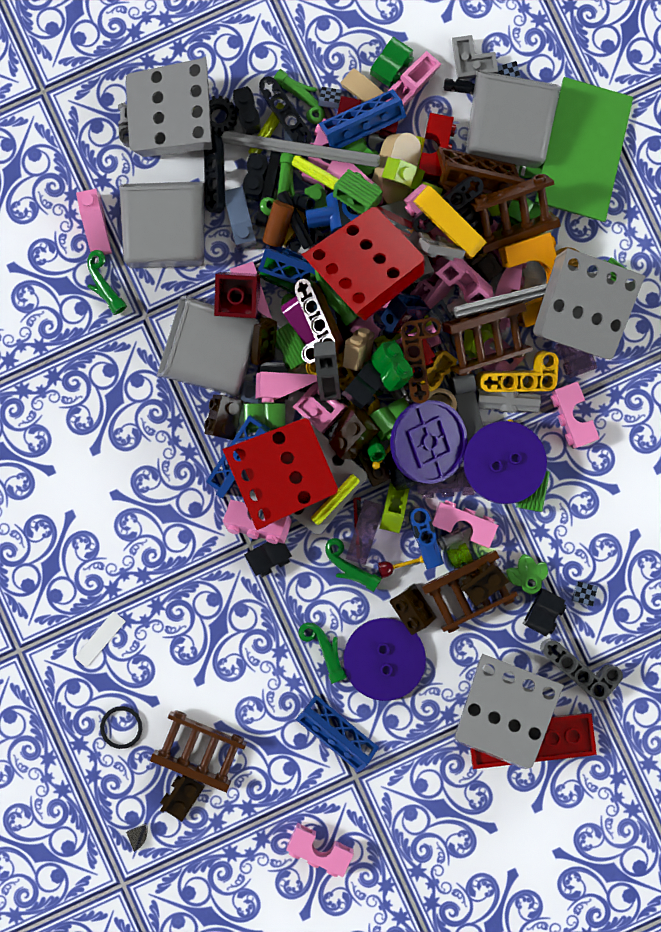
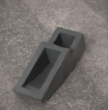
(327, 370)

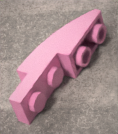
(509, 282)

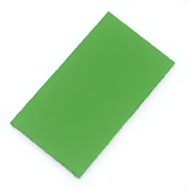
(585, 148)

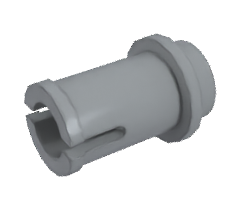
(450, 539)

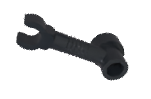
(303, 202)

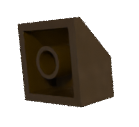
(352, 433)

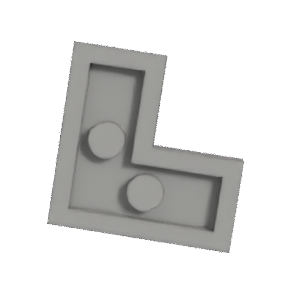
(467, 62)

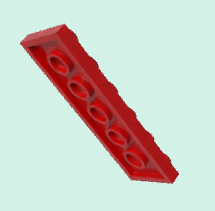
(565, 738)

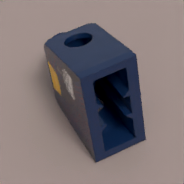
(400, 310)

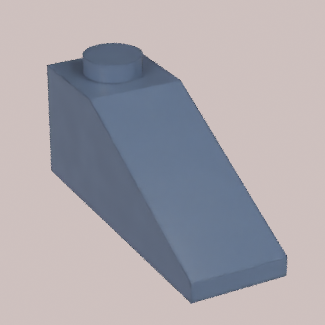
(239, 218)

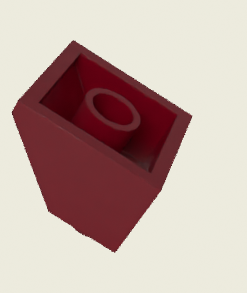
(236, 294)

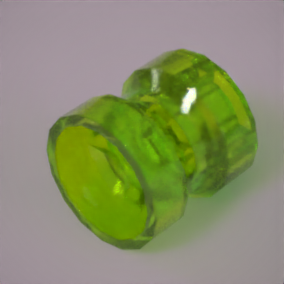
(459, 555)

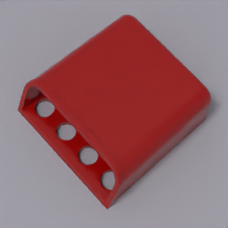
(367, 262)
(283, 470)

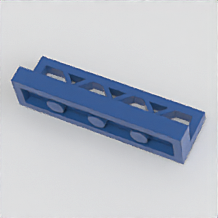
(365, 120)
(289, 258)
(229, 480)
(335, 736)

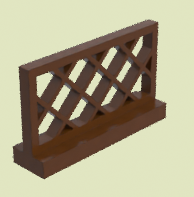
(490, 171)

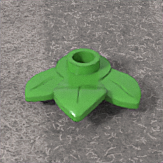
(527, 571)

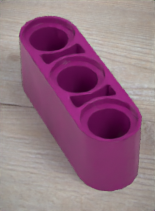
(294, 314)

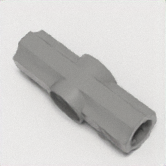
(509, 401)

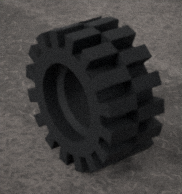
(231, 119)

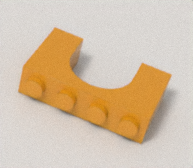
(538, 249)

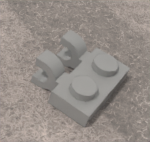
(439, 247)

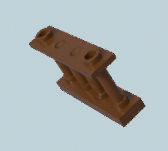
(527, 227)
(474, 322)
(452, 580)
(182, 764)

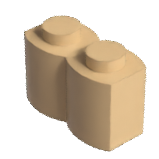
(358, 349)

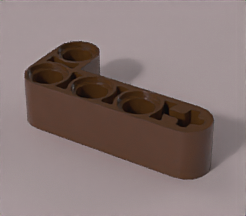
(309, 294)
(418, 361)

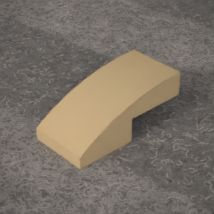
(360, 86)

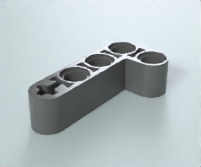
(467, 407)
(576, 667)

